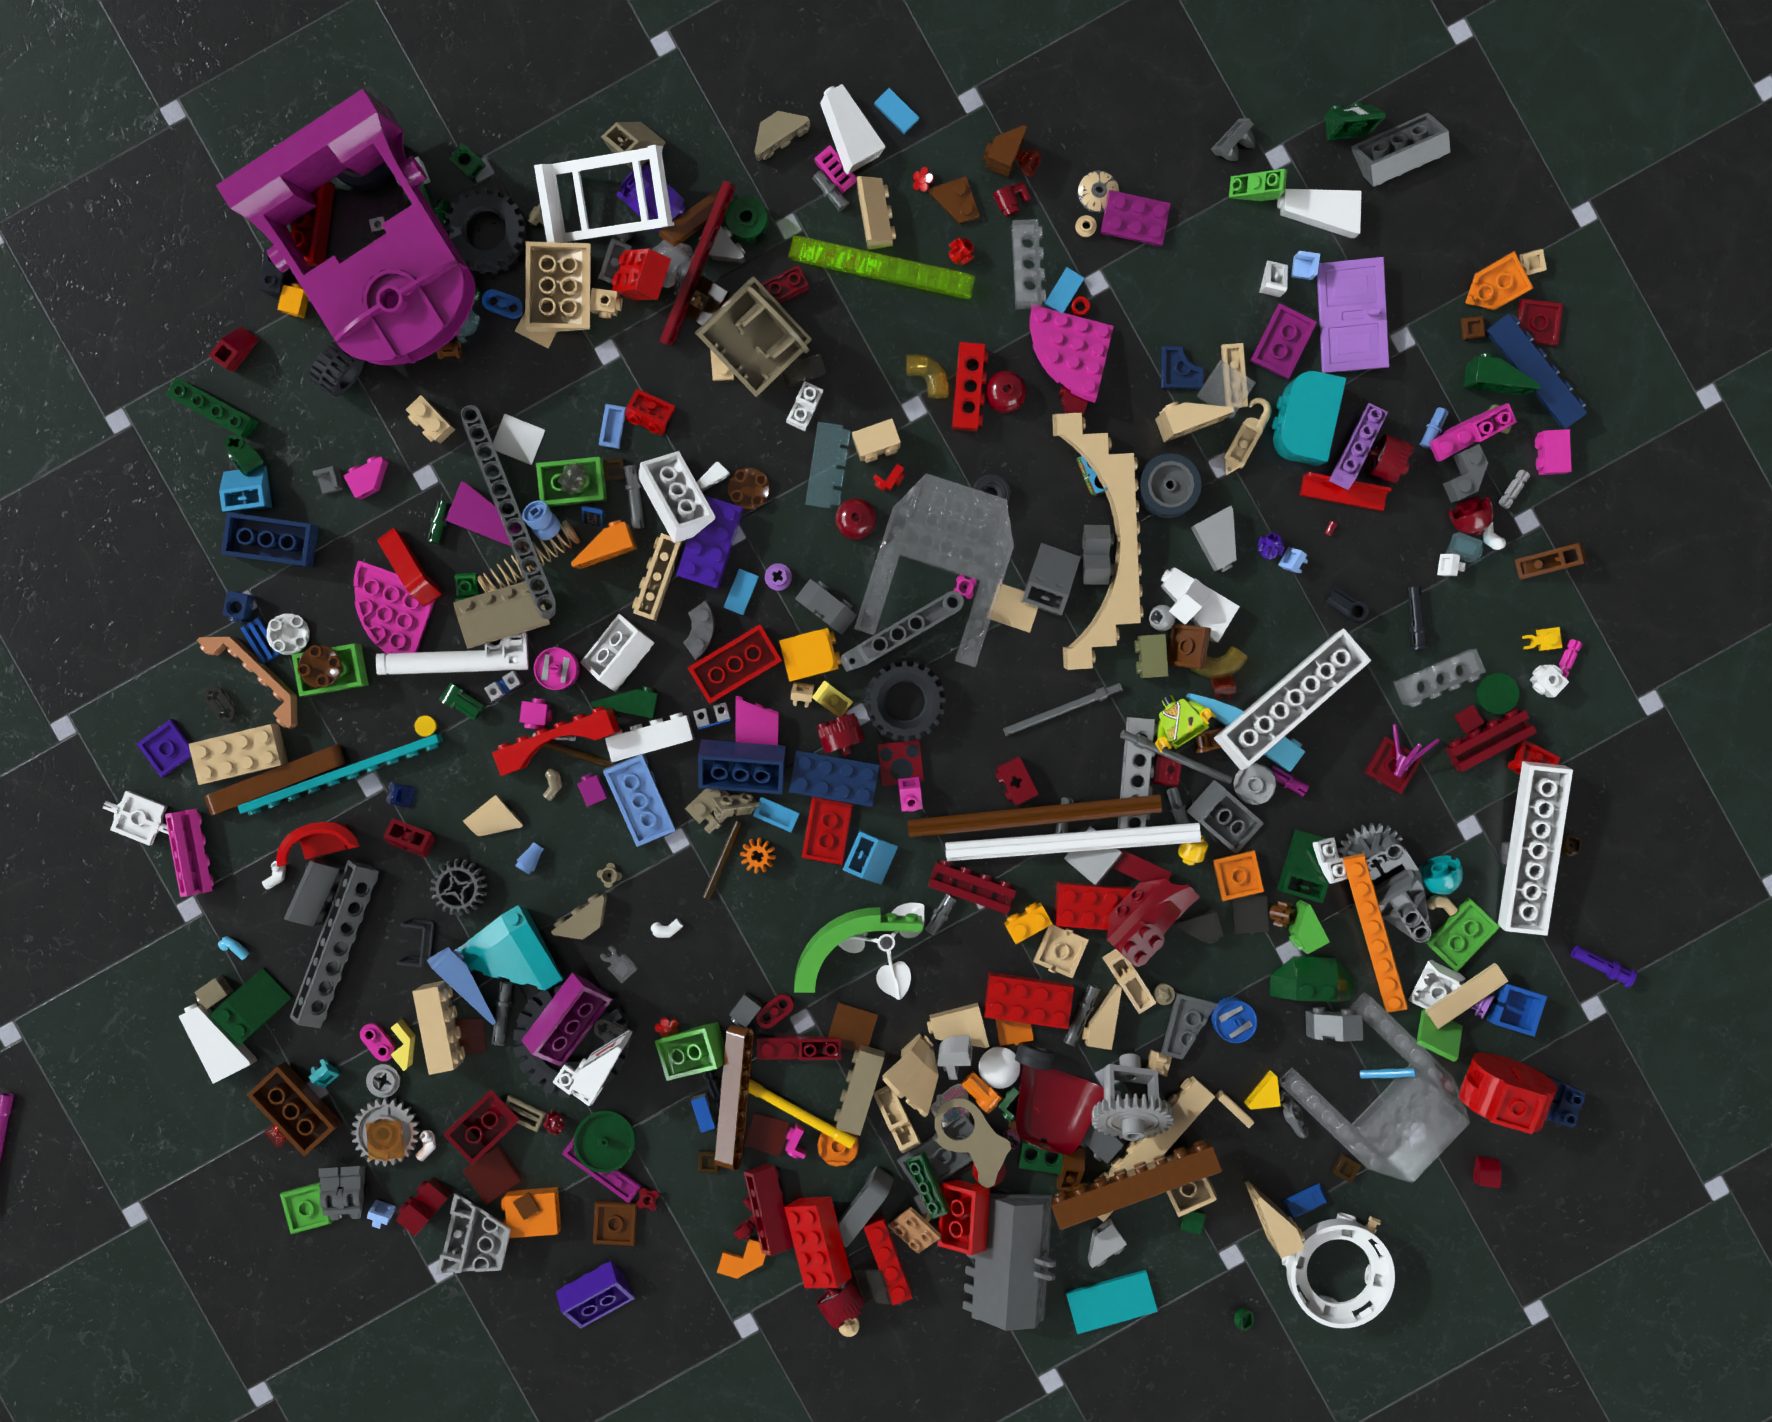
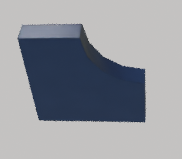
(1178, 371)

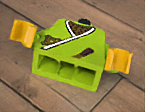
(1181, 722)

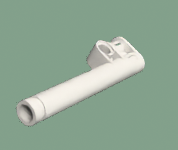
(505, 656)

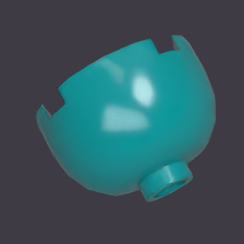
(1442, 875)

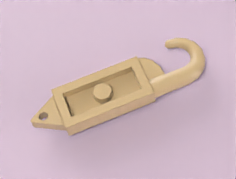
(1246, 438)

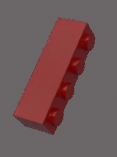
(888, 1259)

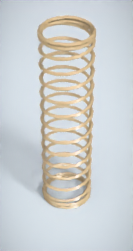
(568, 532)

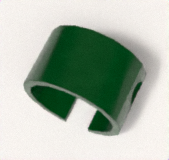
(747, 231)

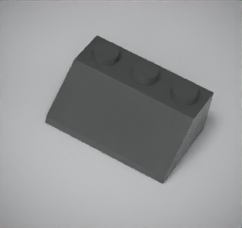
(315, 892)

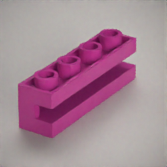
(188, 852)

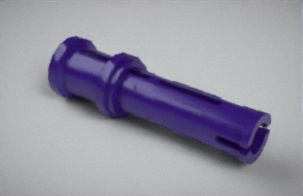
(1612, 969)

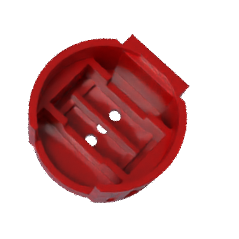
(1507, 1092)

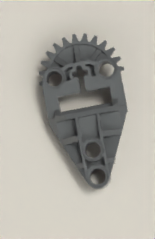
(1399, 893)

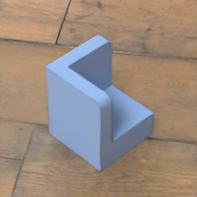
(1305, 265)

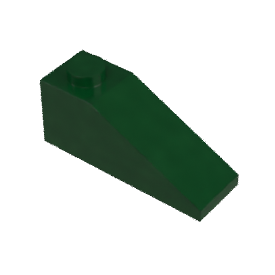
(634, 702)

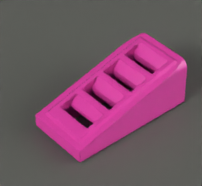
(830, 174)

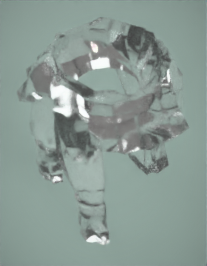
(680, 261)

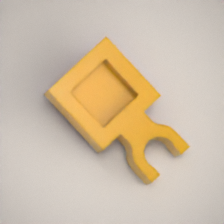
(1545, 639)

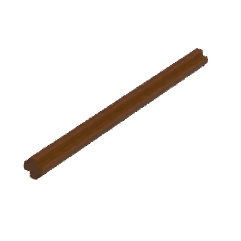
(1035, 816)

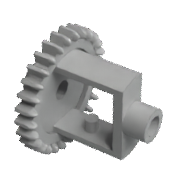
(1133, 1117)

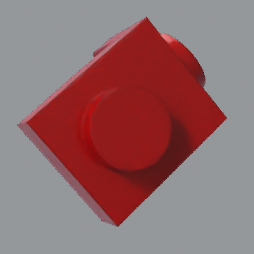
(894, 478)

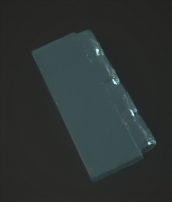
(824, 470)

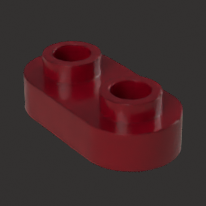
(775, 1010)

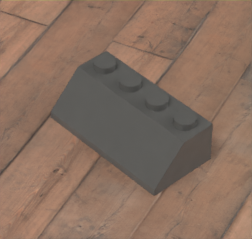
(1401, 149)

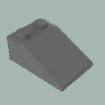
(1225, 817)

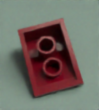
(481, 1127)

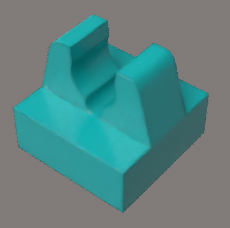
(323, 1075)

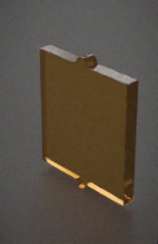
(385, 1140)

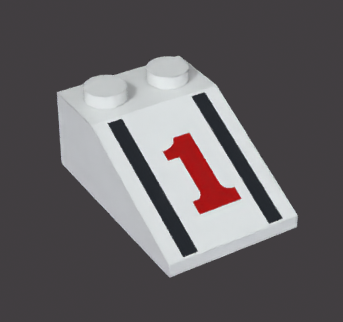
(594, 1071)

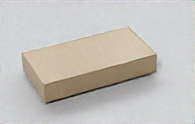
(1234, 1108)

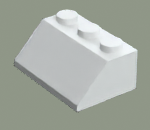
(617, 653)

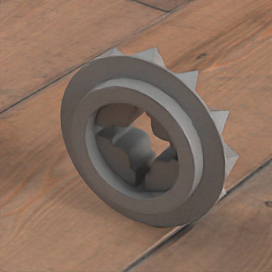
(374, 1084)

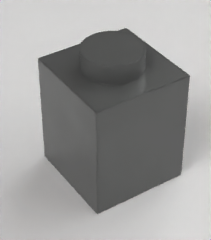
(745, 1010)

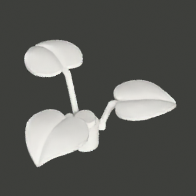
(895, 977)

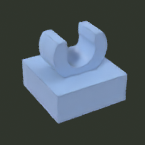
(1293, 559)
(380, 1213)

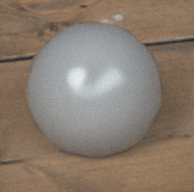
(1161, 618)

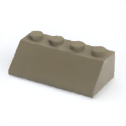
(498, 614)

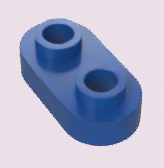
(503, 304)

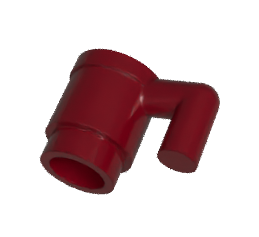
(1007, 199)

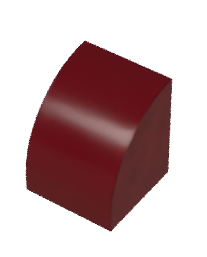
(1487, 1172)

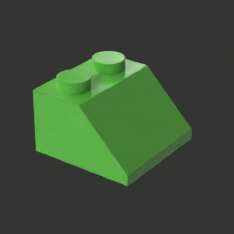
(1306, 930)

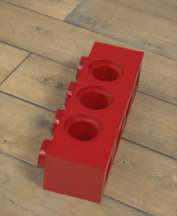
(976, 353)

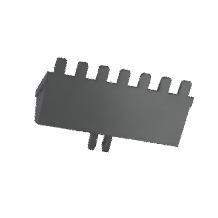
(1014, 1267)

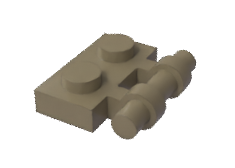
(703, 806)

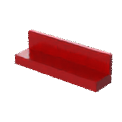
(1359, 494)

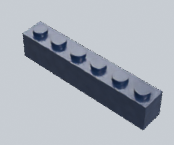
(1524, 356)

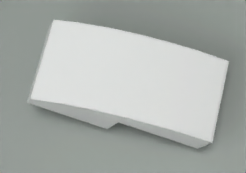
(804, 406)
(1329, 860)
(564, 1081)

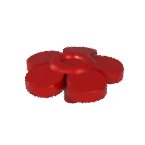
(922, 179)
(666, 1027)

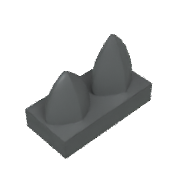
(1240, 133)

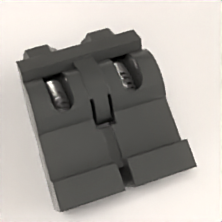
(344, 1200)

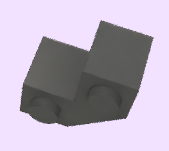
(1472, 467)
(1096, 546)
(825, 606)
(1339, 1026)

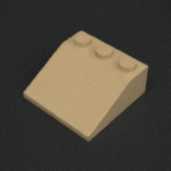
(1188, 417)
(1279, 1228)

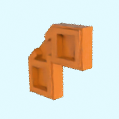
(737, 1265)

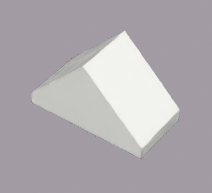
(1274, 279)
(1190, 601)

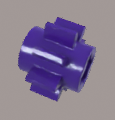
(1271, 546)

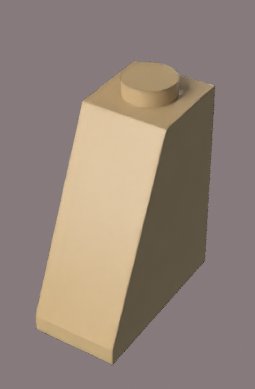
(959, 1022)

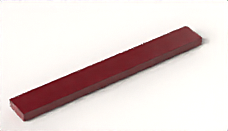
(698, 262)

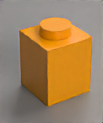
(293, 301)

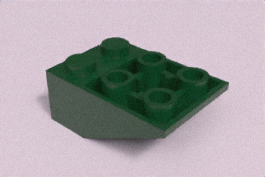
(1302, 871)

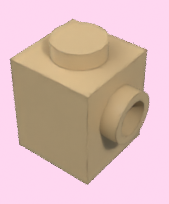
(605, 303)

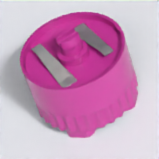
(556, 668)

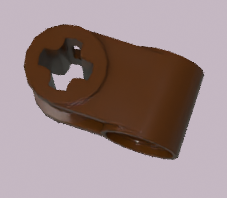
(1208, 739)

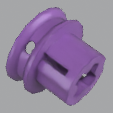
(778, 585)
(1482, 1006)

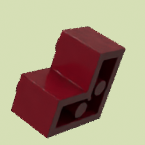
(419, 1210)

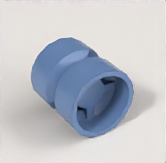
(541, 520)

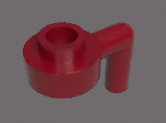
(745, 1230)

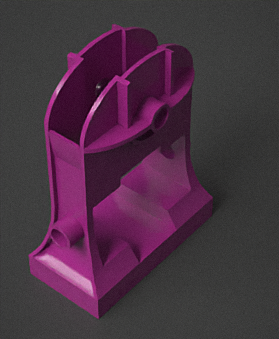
(398, 293)

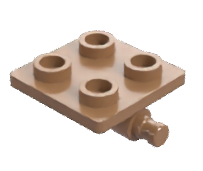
(915, 1229)

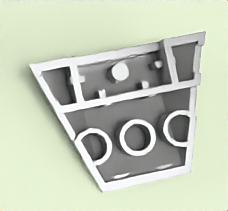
(473, 1240)

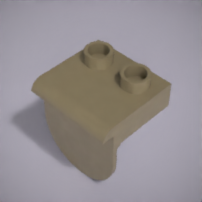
(754, 336)

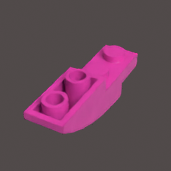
(1471, 431)

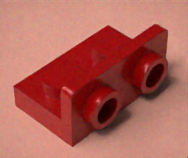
(649, 412)
(1531, 753)

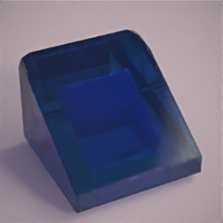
(400, 794)

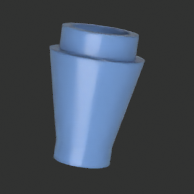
(529, 859)

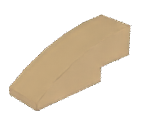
(1129, 981)

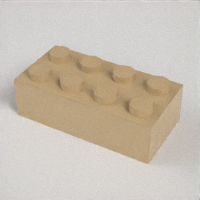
(238, 754)
(438, 1027)

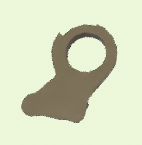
(984, 1145)

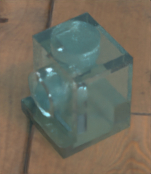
(469, 326)

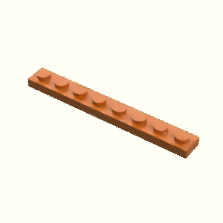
(1375, 932)

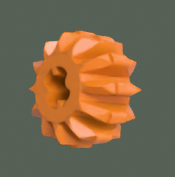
(760, 848)

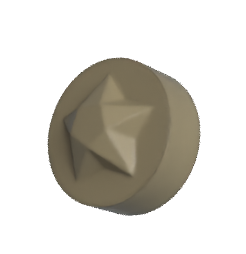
(1163, 994)

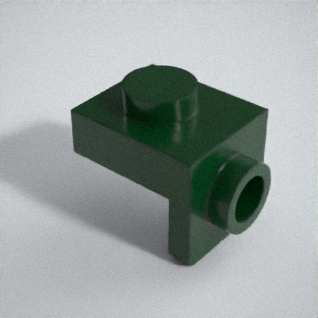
(1010, 1104)

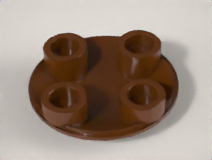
(748, 488)
(319, 666)

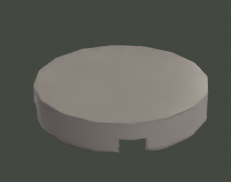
(1255, 784)

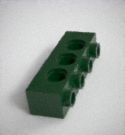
(212, 408)

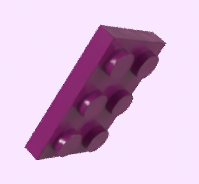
(1135, 218)
(1283, 341)

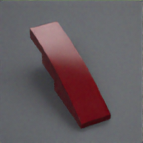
(1140, 868)

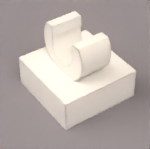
(1450, 565)

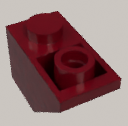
(233, 348)

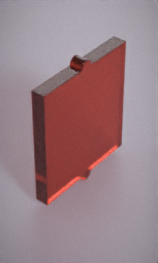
(472, 1035)
(767, 1134)

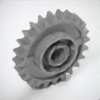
(389, 1112)

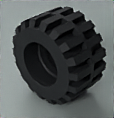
(335, 370)

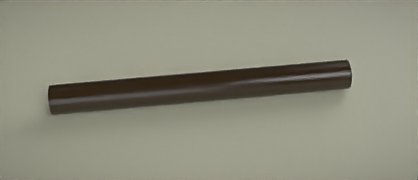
(579, 754)
(722, 859)

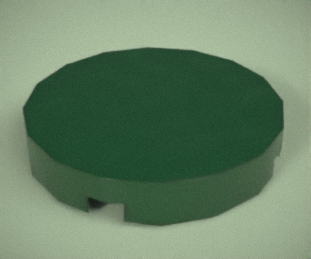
(1497, 693)

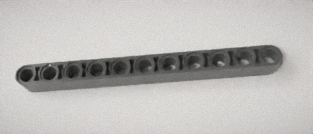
(504, 502)

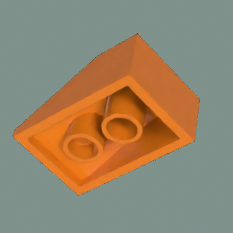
(609, 543)

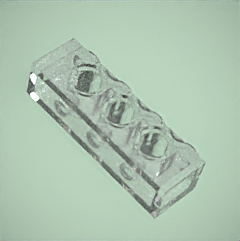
(1020, 231)
(1468, 660)

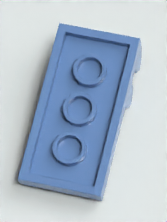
(639, 799)

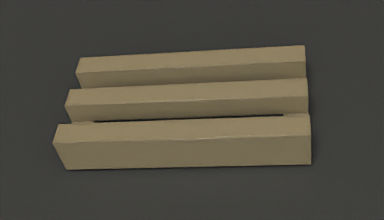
(528, 1106)

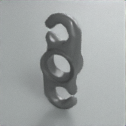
(1293, 1114)

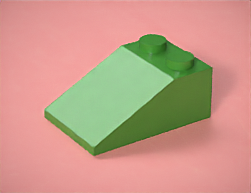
(691, 1051)

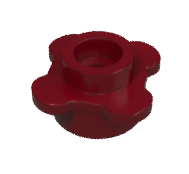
(652, 1194)

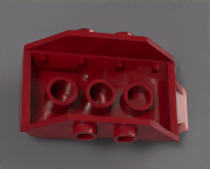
(1145, 916)

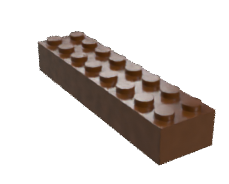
(1135, 1184)

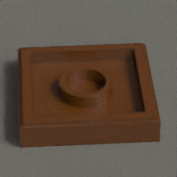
(1188, 646)
(853, 1026)
(615, 1223)

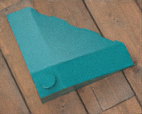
(512, 950)

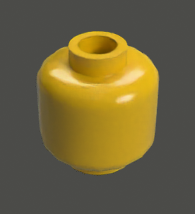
(1193, 852)

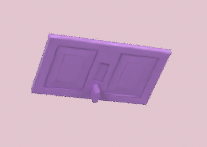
(1352, 315)

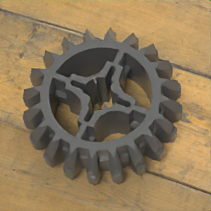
(442, 893)

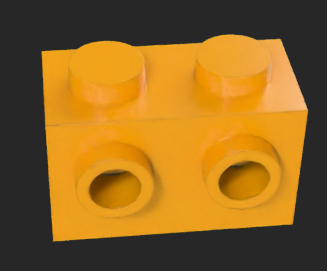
(1028, 922)

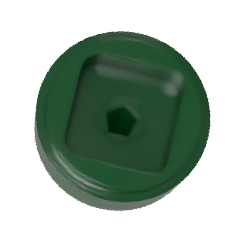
(1244, 1319)

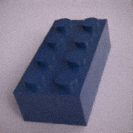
(269, 539)
(741, 766)
(834, 778)

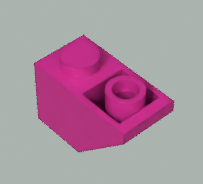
(367, 478)

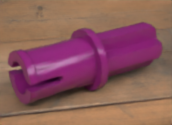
(1289, 780)

